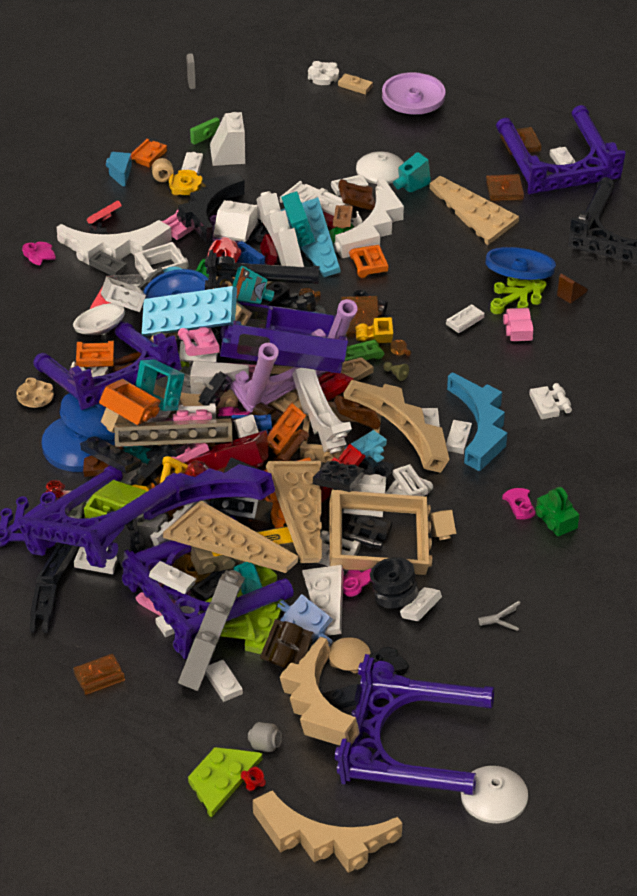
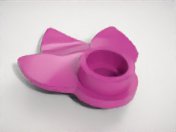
(38, 252)
(229, 411)
(354, 582)

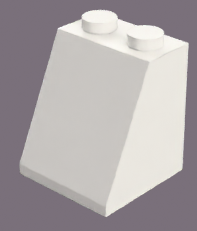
(229, 141)

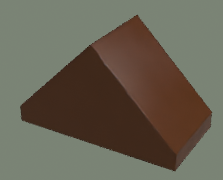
(569, 289)

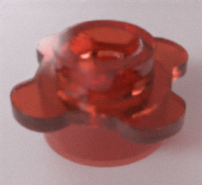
(56, 487)

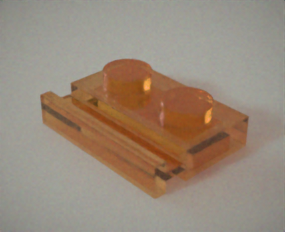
(99, 673)

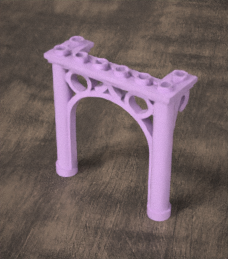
(270, 388)

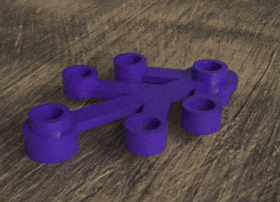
(8, 533)

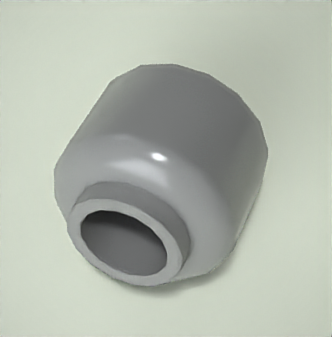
(265, 737)

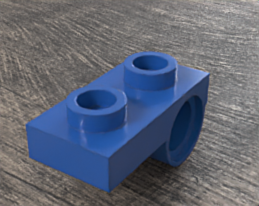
(249, 255)

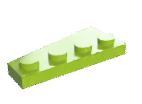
(262, 622)

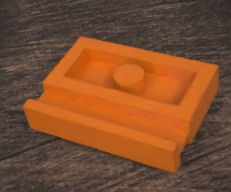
(148, 153)

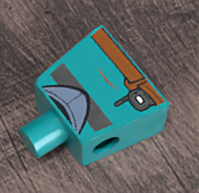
(251, 286)

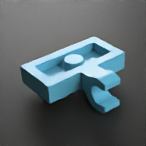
(371, 445)

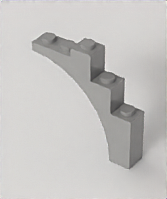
(211, 629)

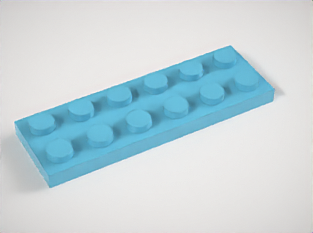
(189, 311)

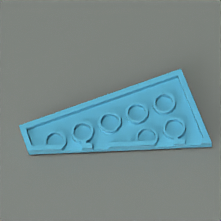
(321, 251)

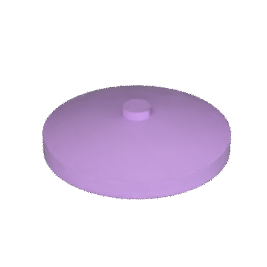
(413, 93)

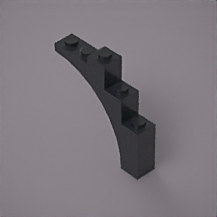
(204, 201)

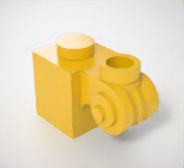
(380, 331)

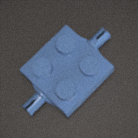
(307, 616)

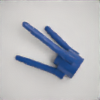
(262, 421)

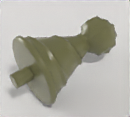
(400, 371)

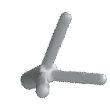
(496, 618)

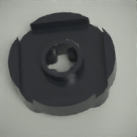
(299, 302)

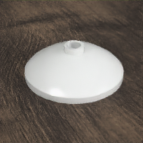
(379, 165)
(99, 319)
(498, 802)

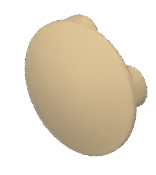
(35, 393)
(348, 654)

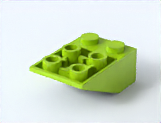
(111, 498)

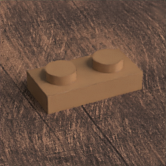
(342, 216)

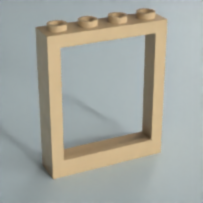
(378, 502)

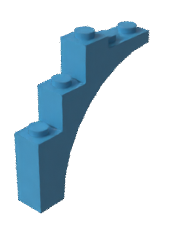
(484, 405)

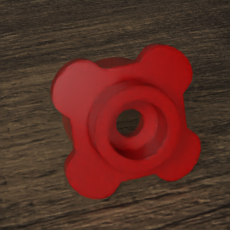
(257, 774)

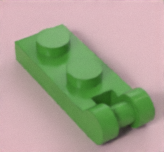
(366, 350)

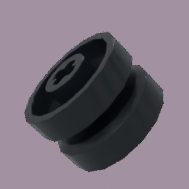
(394, 582)

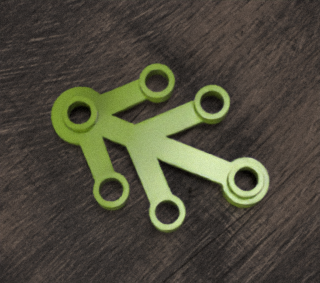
(536, 286)

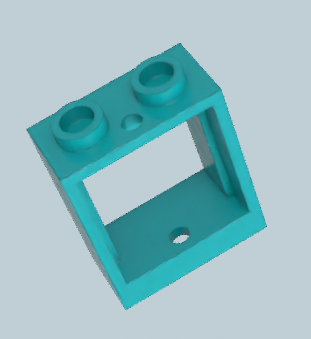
(298, 218)
(148, 371)

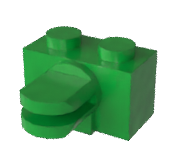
(557, 511)

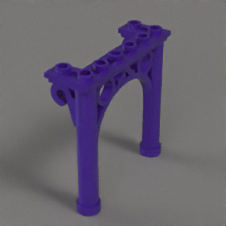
(609, 160)
(90, 389)
(94, 533)
(187, 625)
(379, 682)

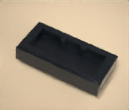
(173, 450)
(344, 696)

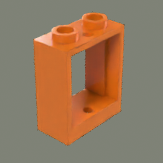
(130, 401)

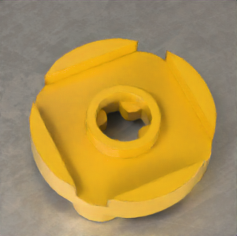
(178, 185)

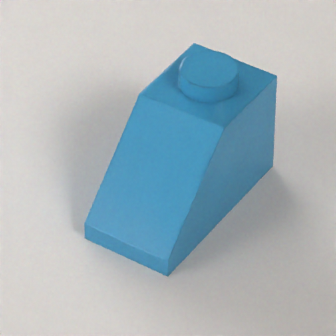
(119, 166)

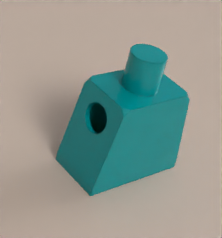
(413, 173)

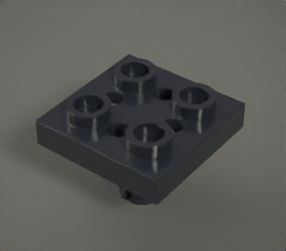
(150, 471)
(338, 476)

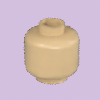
(162, 170)

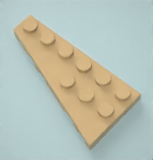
(475, 211)
(218, 533)

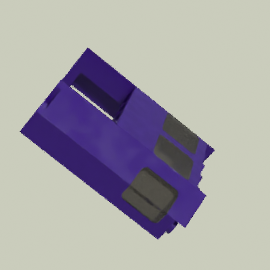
(290, 332)

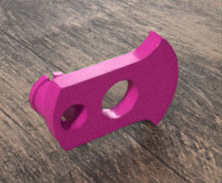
(525, 509)

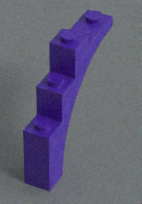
(237, 482)

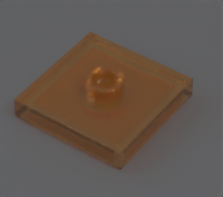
(528, 138)
(504, 187)
(366, 311)

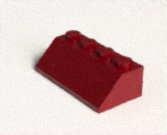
(247, 449)

